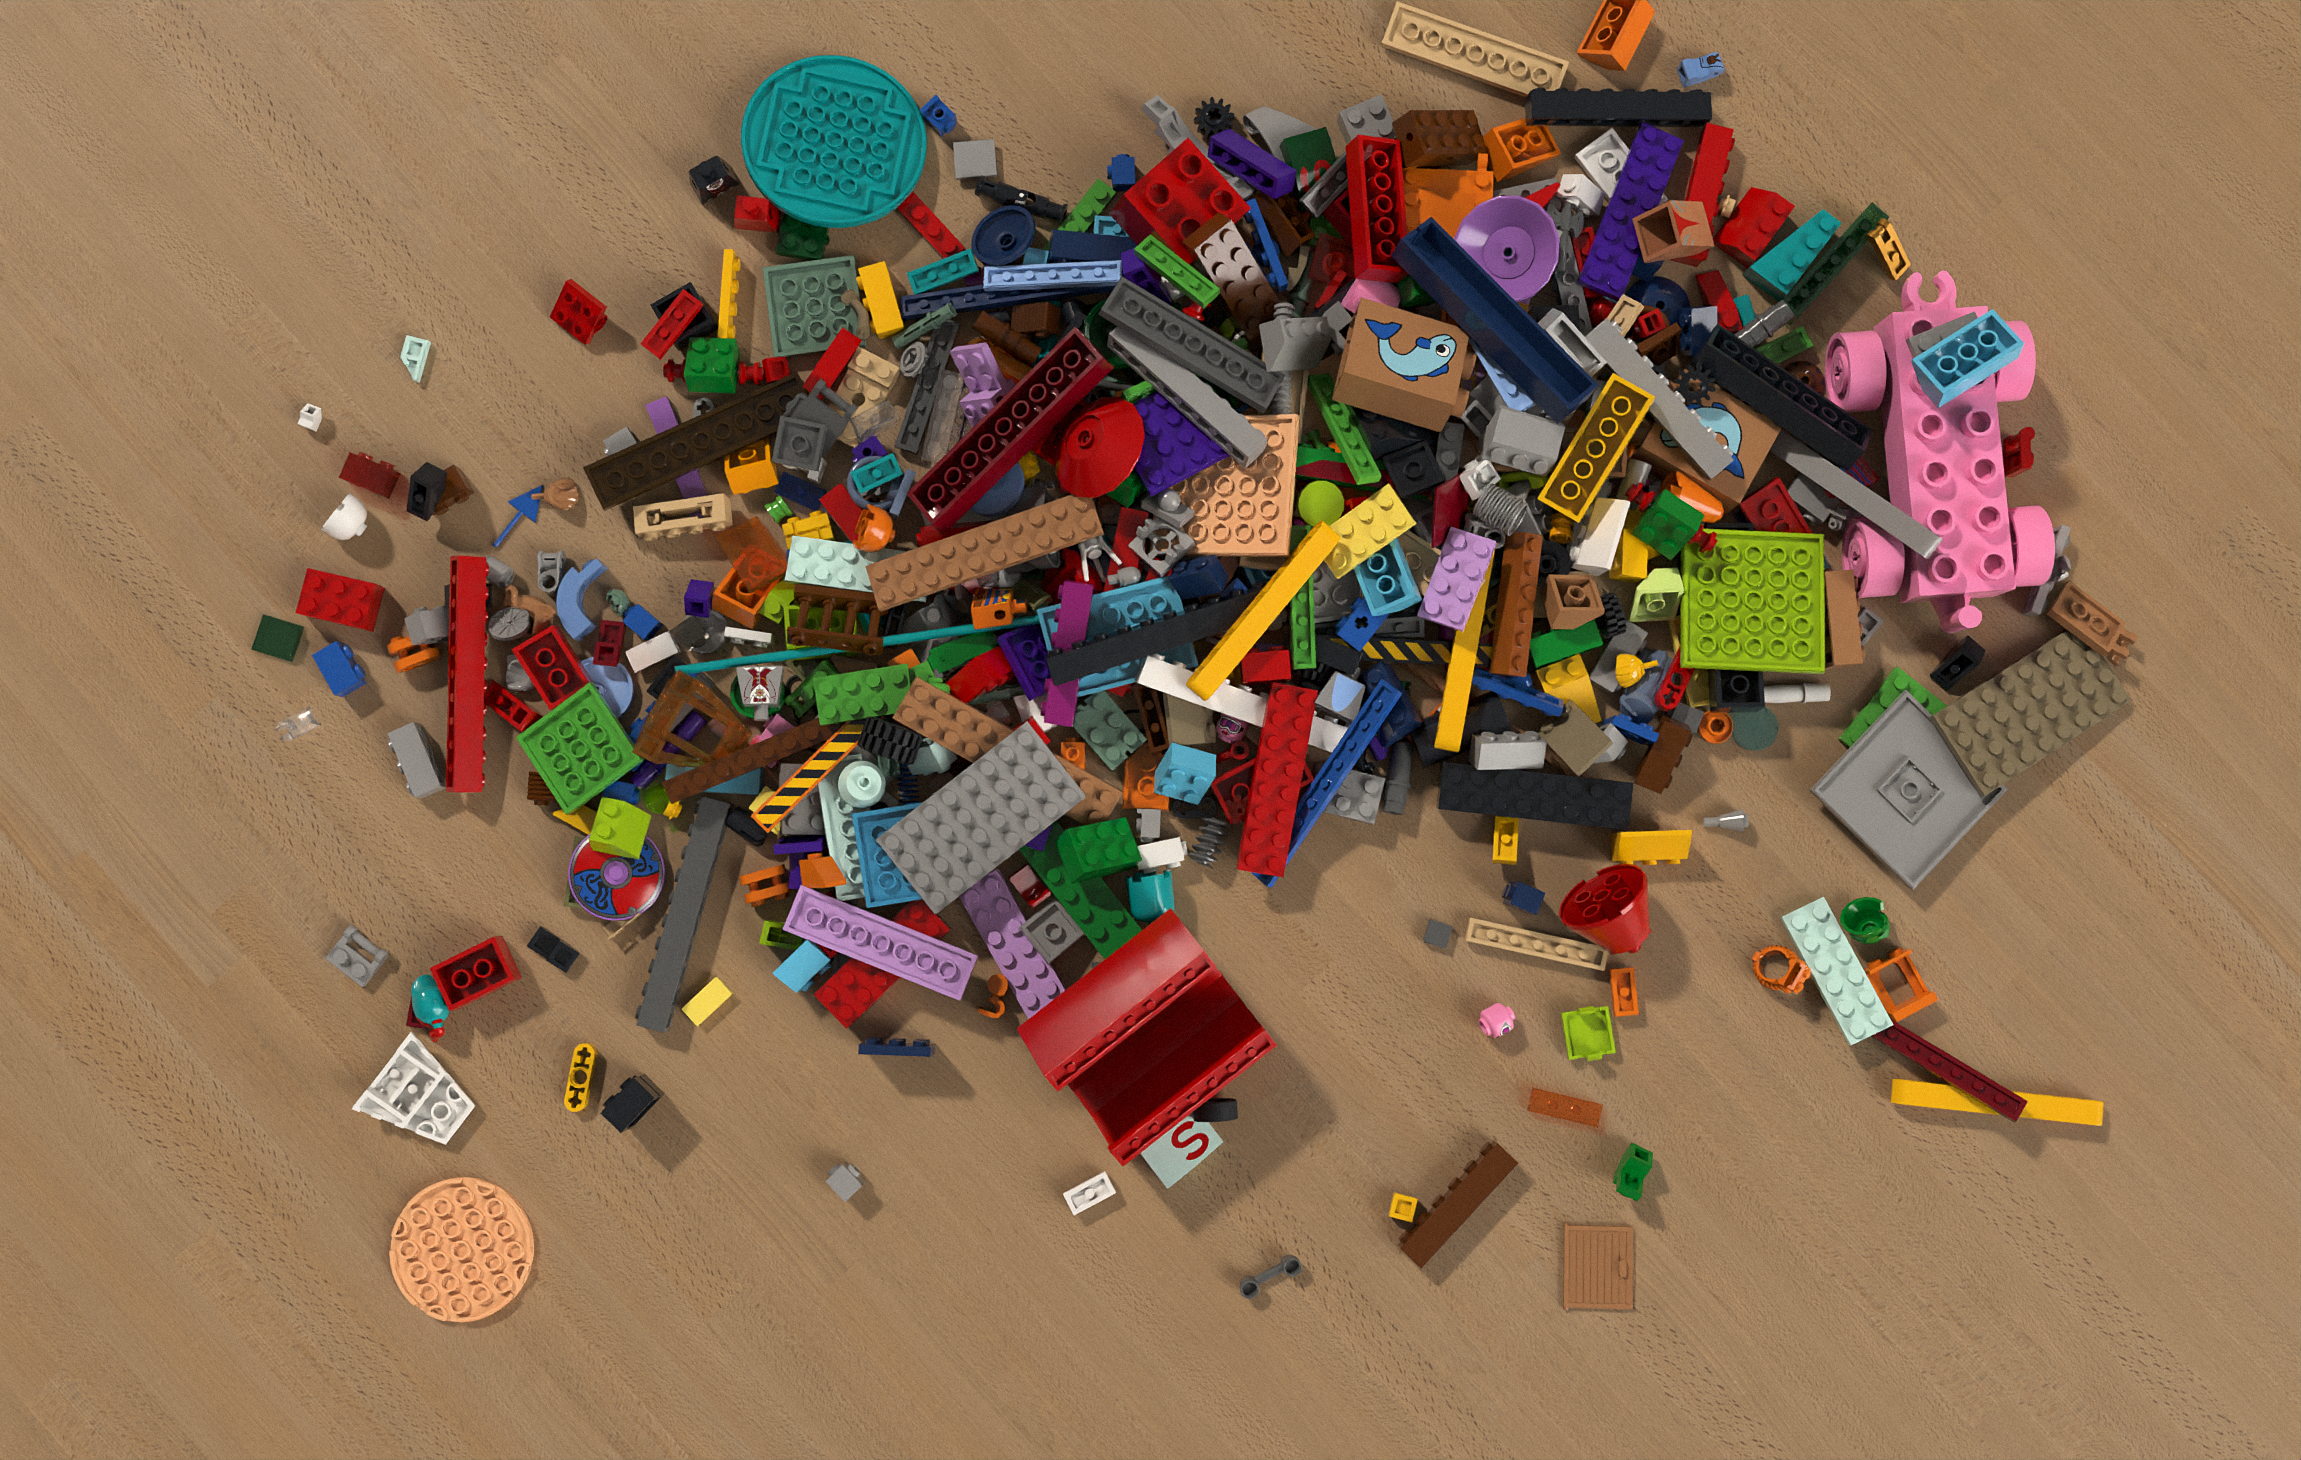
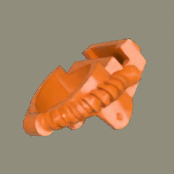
(1792, 980)

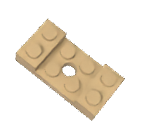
(868, 377)

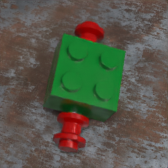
(713, 366)
(1668, 522)

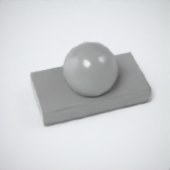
(1168, 507)

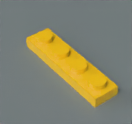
(729, 288)

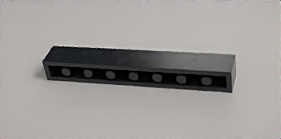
(1618, 108)

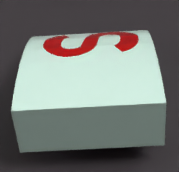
(1181, 1149)

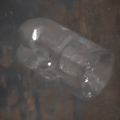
(298, 724)

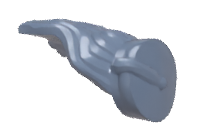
(1639, 698)

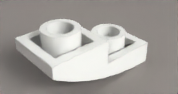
(652, 651)

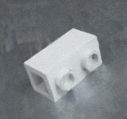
(1581, 194)
(1160, 853)

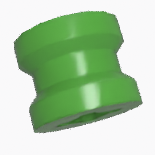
(778, 509)

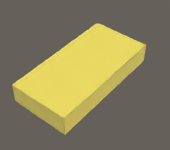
(707, 1001)

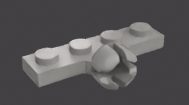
(2037, 600)

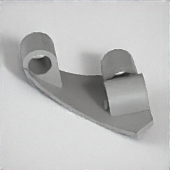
(1274, 127)

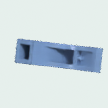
(570, 598)

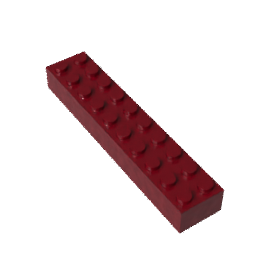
(1010, 430)

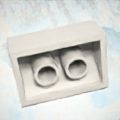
(1599, 535)

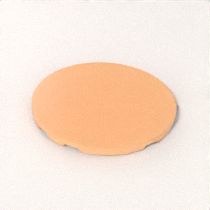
(461, 1249)

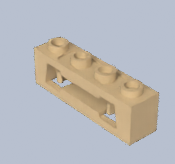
(651, 525)

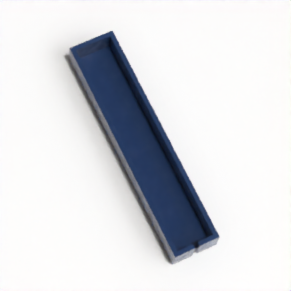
(1494, 320)

